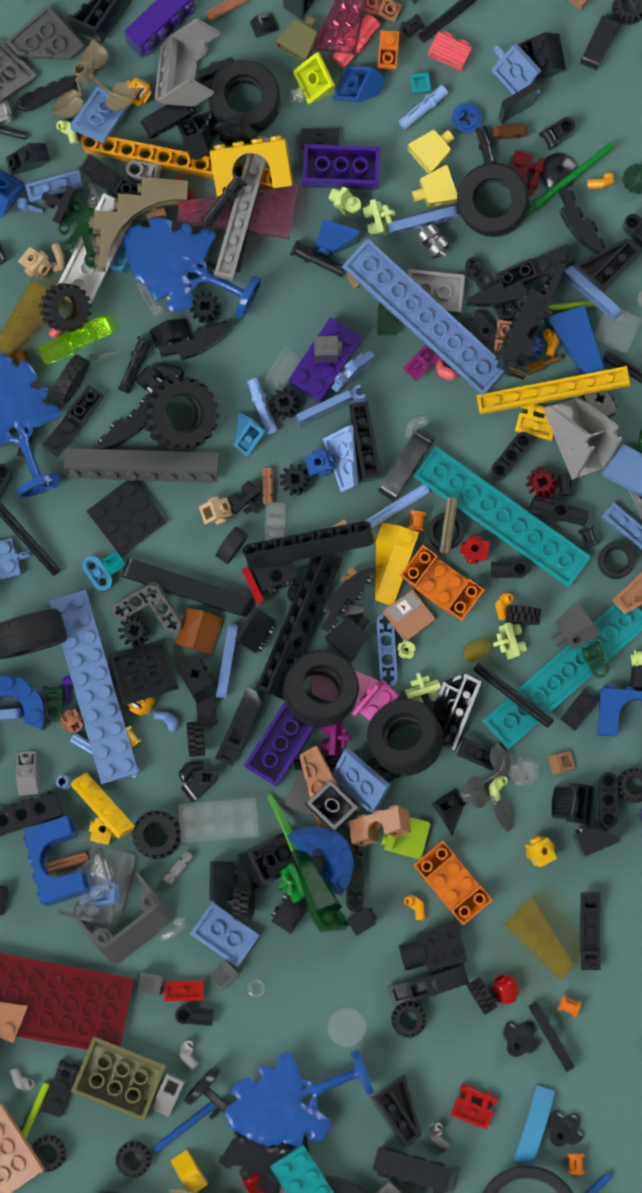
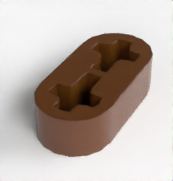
(509, 132)

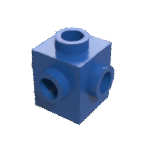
(320, 462)

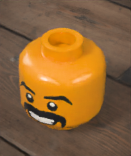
(141, 89)
(142, 707)

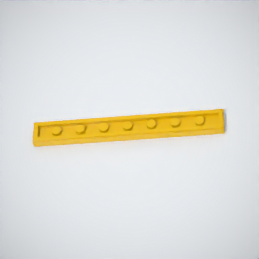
(553, 390)

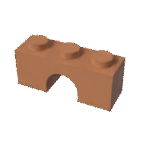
(365, 828)

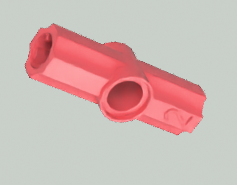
(368, 28)

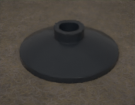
(550, 176)

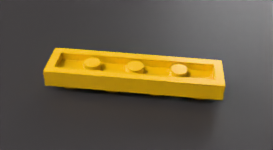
(102, 805)

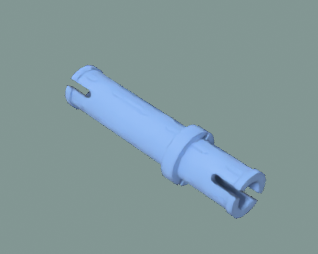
(429, 102)
(258, 398)

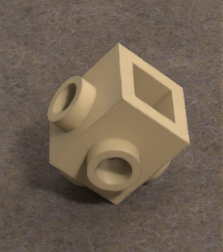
(35, 263)
(216, 511)

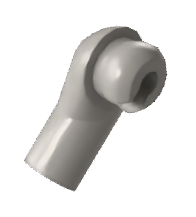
(21, 1082)

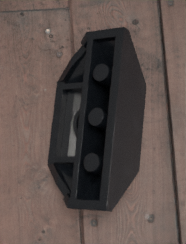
(457, 707)

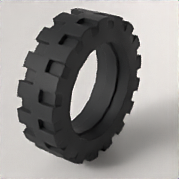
(70, 379)

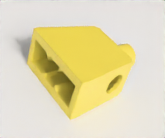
(431, 149)
(436, 188)

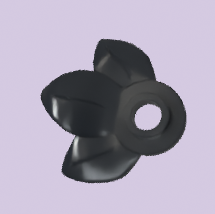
(478, 324)
(520, 1036)
(567, 1127)

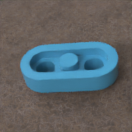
(97, 574)

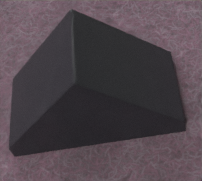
(170, 331)

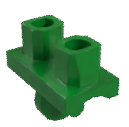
(291, 883)

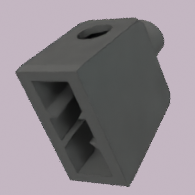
(575, 627)

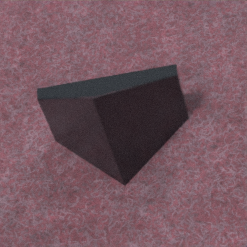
(449, 809)

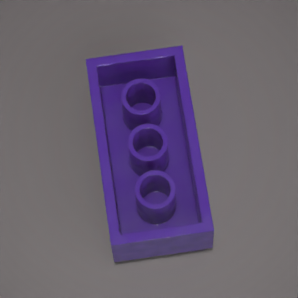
(156, 23)
(341, 167)
(318, 378)
(278, 746)

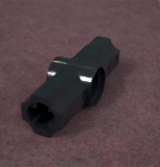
(570, 513)

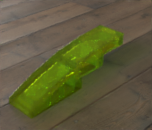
(73, 341)

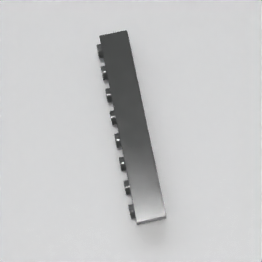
(141, 465)

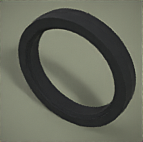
(528, 1172)

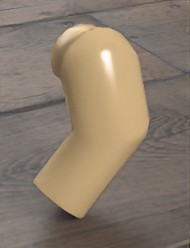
(59, 256)

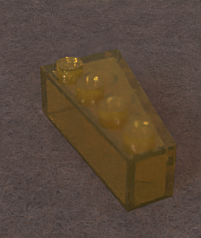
(24, 320)
(537, 936)

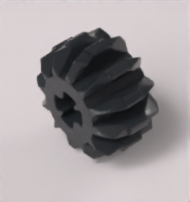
(203, 314)
(286, 409)
(288, 480)
(127, 630)

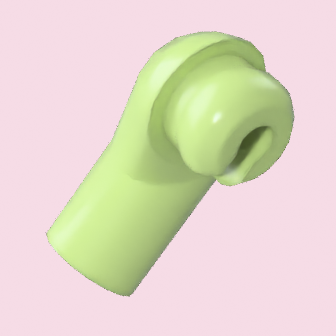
(65, 127)

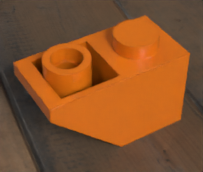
(388, 50)

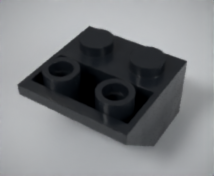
(546, 53)

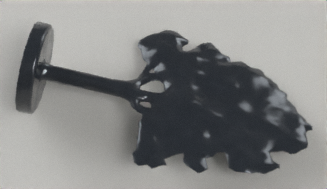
(251, 1156)

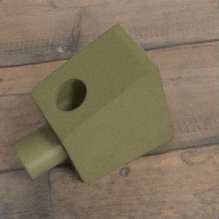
(298, 39)

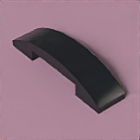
(590, 931)

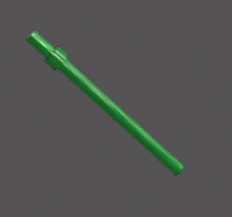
(539, 202)

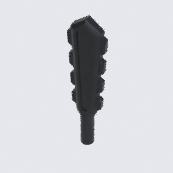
(42, 95)

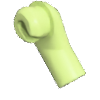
(496, 785)

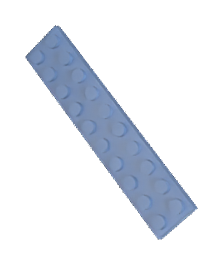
(423, 316)
(95, 689)

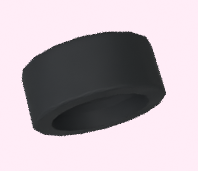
(431, 533)
(231, 545)
(613, 546)

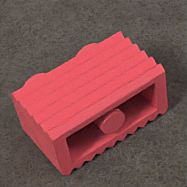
(449, 50)

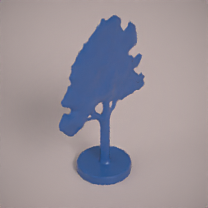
(166, 257)
(22, 408)
(274, 1109)

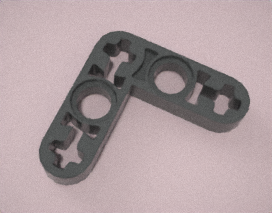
(153, 601)

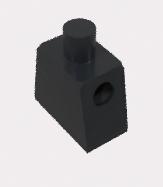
(349, 637)

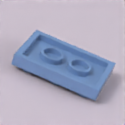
(95, 117)
(360, 781)
(224, 934)

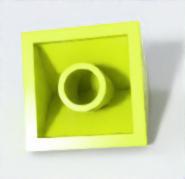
(314, 79)

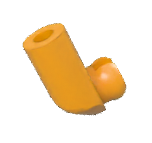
(601, 183)
(552, 341)
(417, 905)

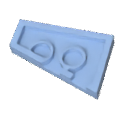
(343, 447)

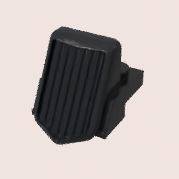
(572, 803)

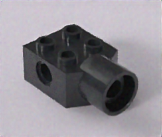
(434, 948)

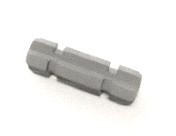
(178, 867)

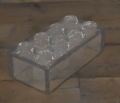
(218, 820)

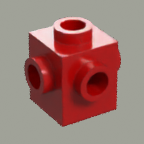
(480, 545)

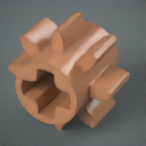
(72, 721)

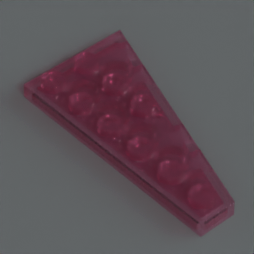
(342, 27)
(270, 215)

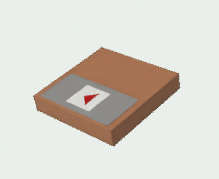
(408, 615)

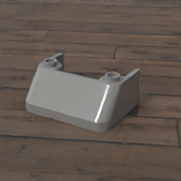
(178, 65)

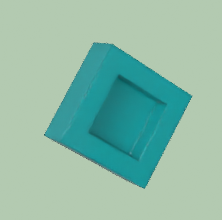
(420, 83)
(113, 563)

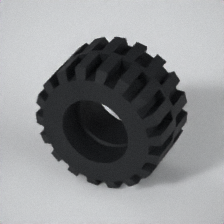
(51, 303)
(168, 847)

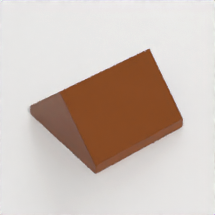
(199, 631)

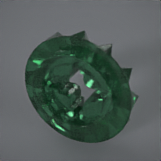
(628, 181)

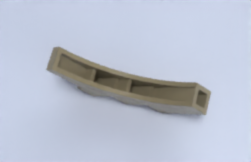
(152, 194)

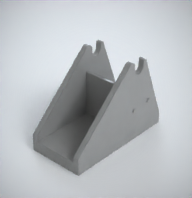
(583, 436)

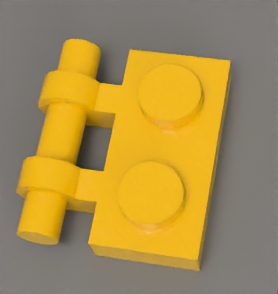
(534, 425)

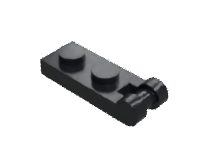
(60, 1089)

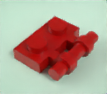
(472, 1112)

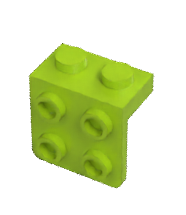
(409, 844)

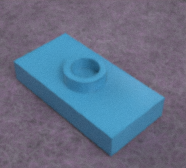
(120, 262)

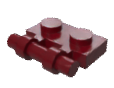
(522, 163)

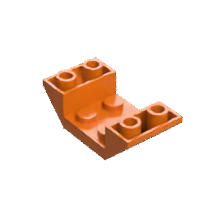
(441, 583)
(452, 883)

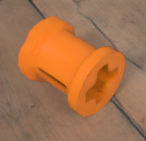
(417, 521)
(569, 1006)
(575, 1163)

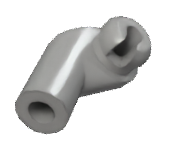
(186, 1054)

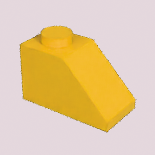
(189, 1172)

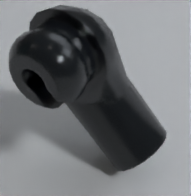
(188, 769)

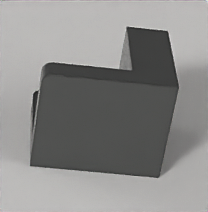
(224, 974)
(150, 983)

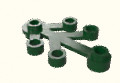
(81, 229)

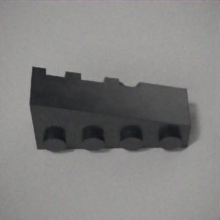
(415, 1170)

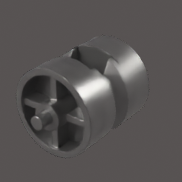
(433, 241)

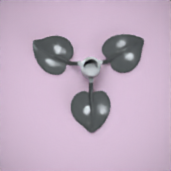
(475, 793)

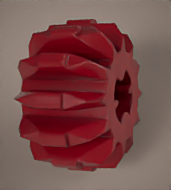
(537, 477)

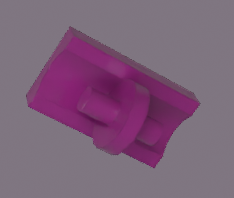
(420, 363)
(338, 739)

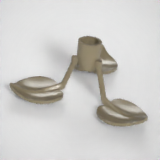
(93, 59)

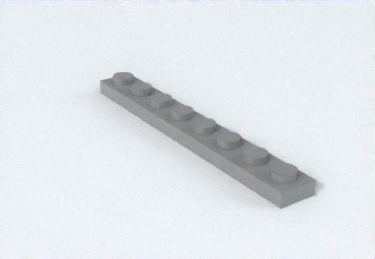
(240, 216)

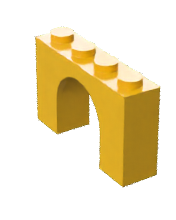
(273, 151)

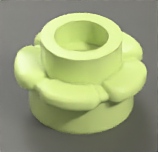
(406, 654)
(636, 659)

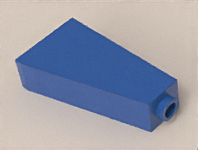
(577, 339)

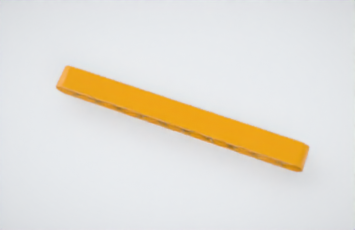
(156, 152)

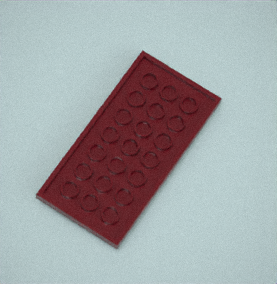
(65, 1001)

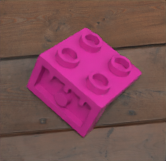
(377, 696)

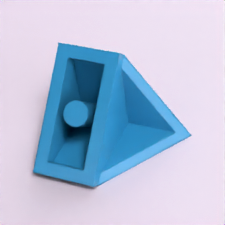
(248, 434)

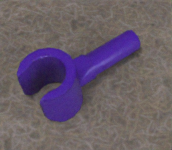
(67, 682)

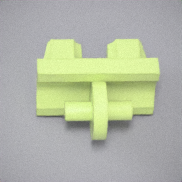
(345, 201)
(380, 224)
(507, 640)
(431, 688)

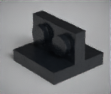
(52, 201)

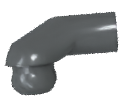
(436, 1136)

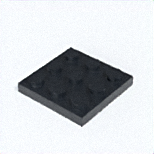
(126, 516)
(144, 672)

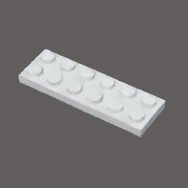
(76, 270)

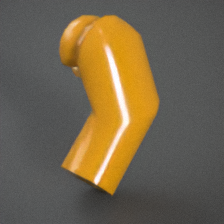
(501, 605)

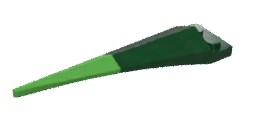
(321, 900)

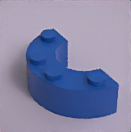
(29, 698)
(336, 853)

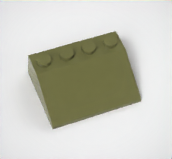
(118, 1079)

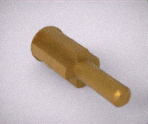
(541, 364)

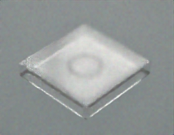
(618, 332)
(98, 879)

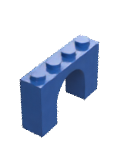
(609, 707)
(40, 842)

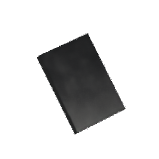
(517, 102)

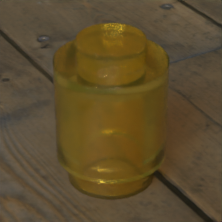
(476, 650)

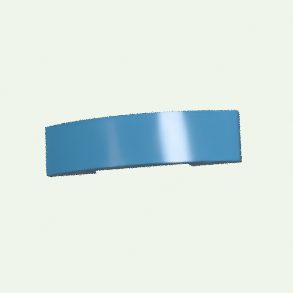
(534, 1125)

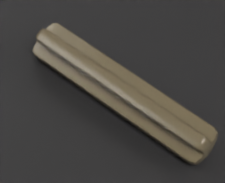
(448, 525)

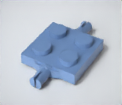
(515, 68)
(353, 369)
(10, 559)

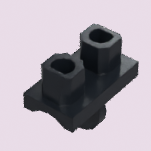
(238, 503)

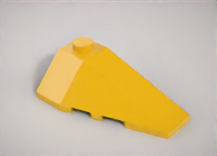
(393, 554)

